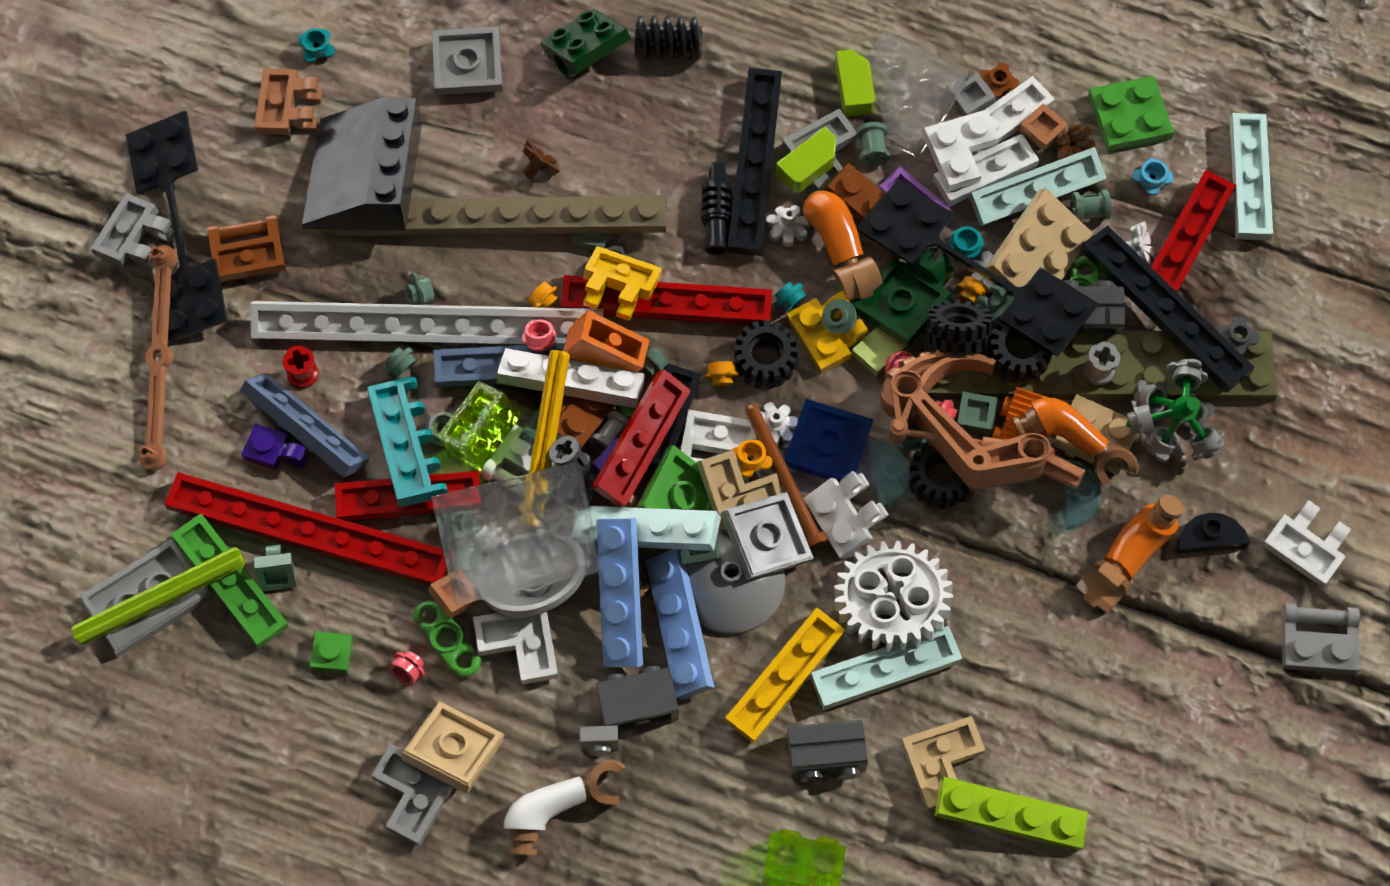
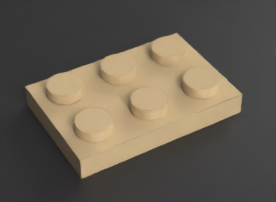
(1043, 238)

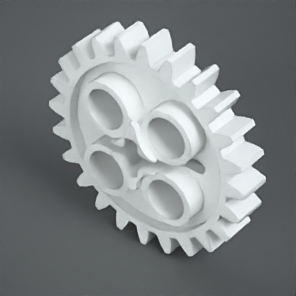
(923, 584)

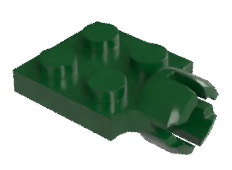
(907, 294)

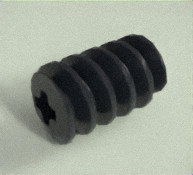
(668, 37)

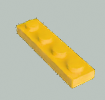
(785, 675)

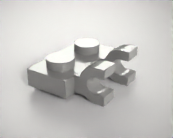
(126, 228)

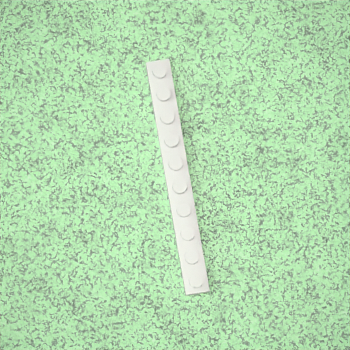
(404, 322)

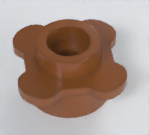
(1000, 71)

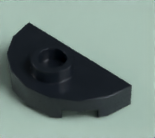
(1211, 533)

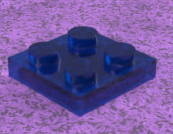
(828, 441)

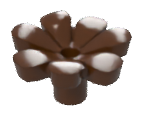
(1073, 141)
(538, 161)

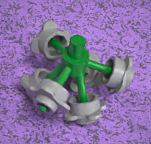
(1186, 410)

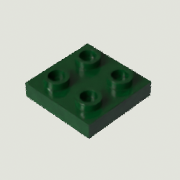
(584, 41)

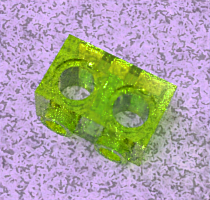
(479, 425)
(806, 852)

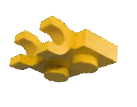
(622, 273)
(822, 346)

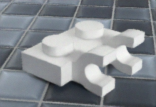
(838, 517)
(1304, 549)

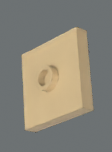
(453, 747)

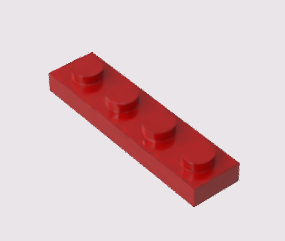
(1192, 228)
(641, 439)
(377, 497)

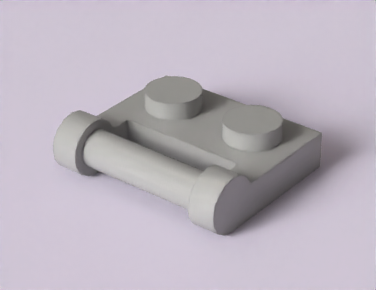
(1320, 650)

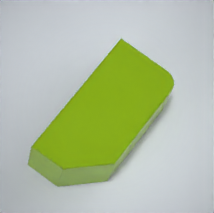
(854, 83)
(808, 161)

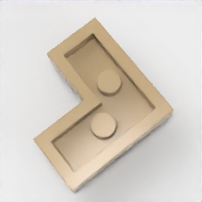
(726, 485)
(934, 752)

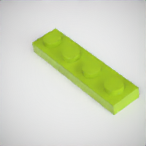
(1011, 814)

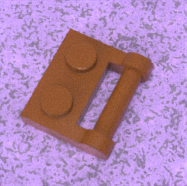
(249, 256)

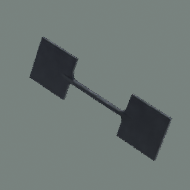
(158, 158)
(1041, 310)

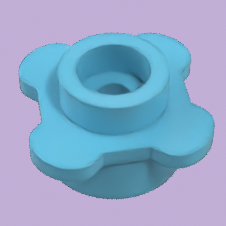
(1157, 169)

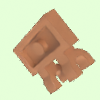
(277, 100)

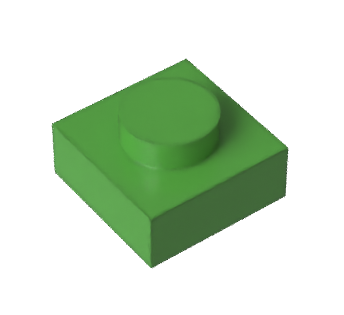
(331, 652)

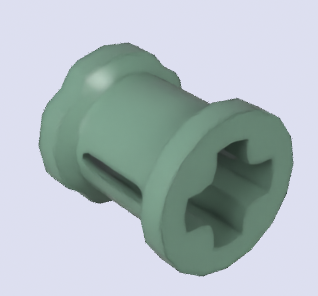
(873, 144)
(1091, 205)

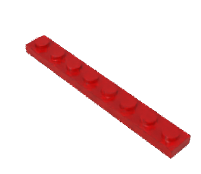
(307, 529)

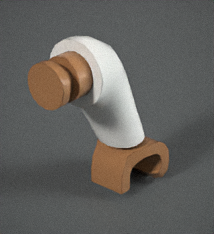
(536, 808)

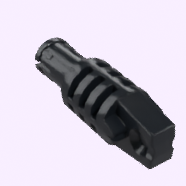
(716, 208)

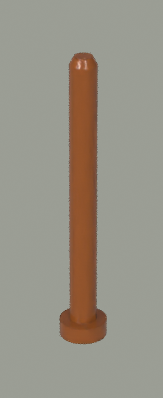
(813, 536)

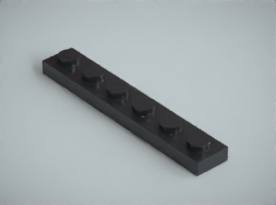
(754, 162)
(1167, 309)

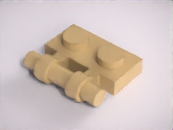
(1108, 423)

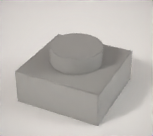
(975, 96)
(599, 740)

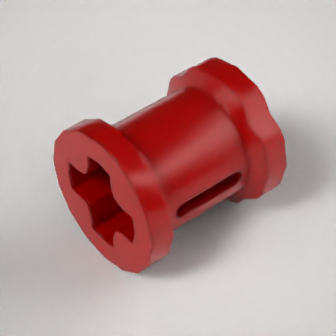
(302, 377)

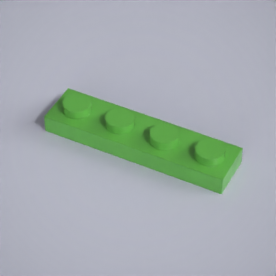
(236, 590)

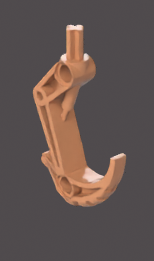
(975, 461)

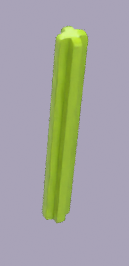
(158, 596)

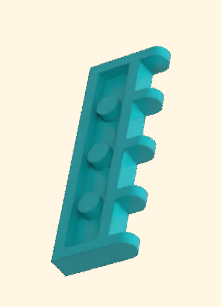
(403, 442)

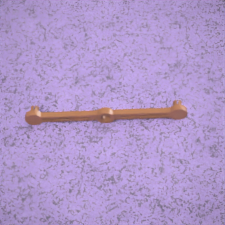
(153, 455)

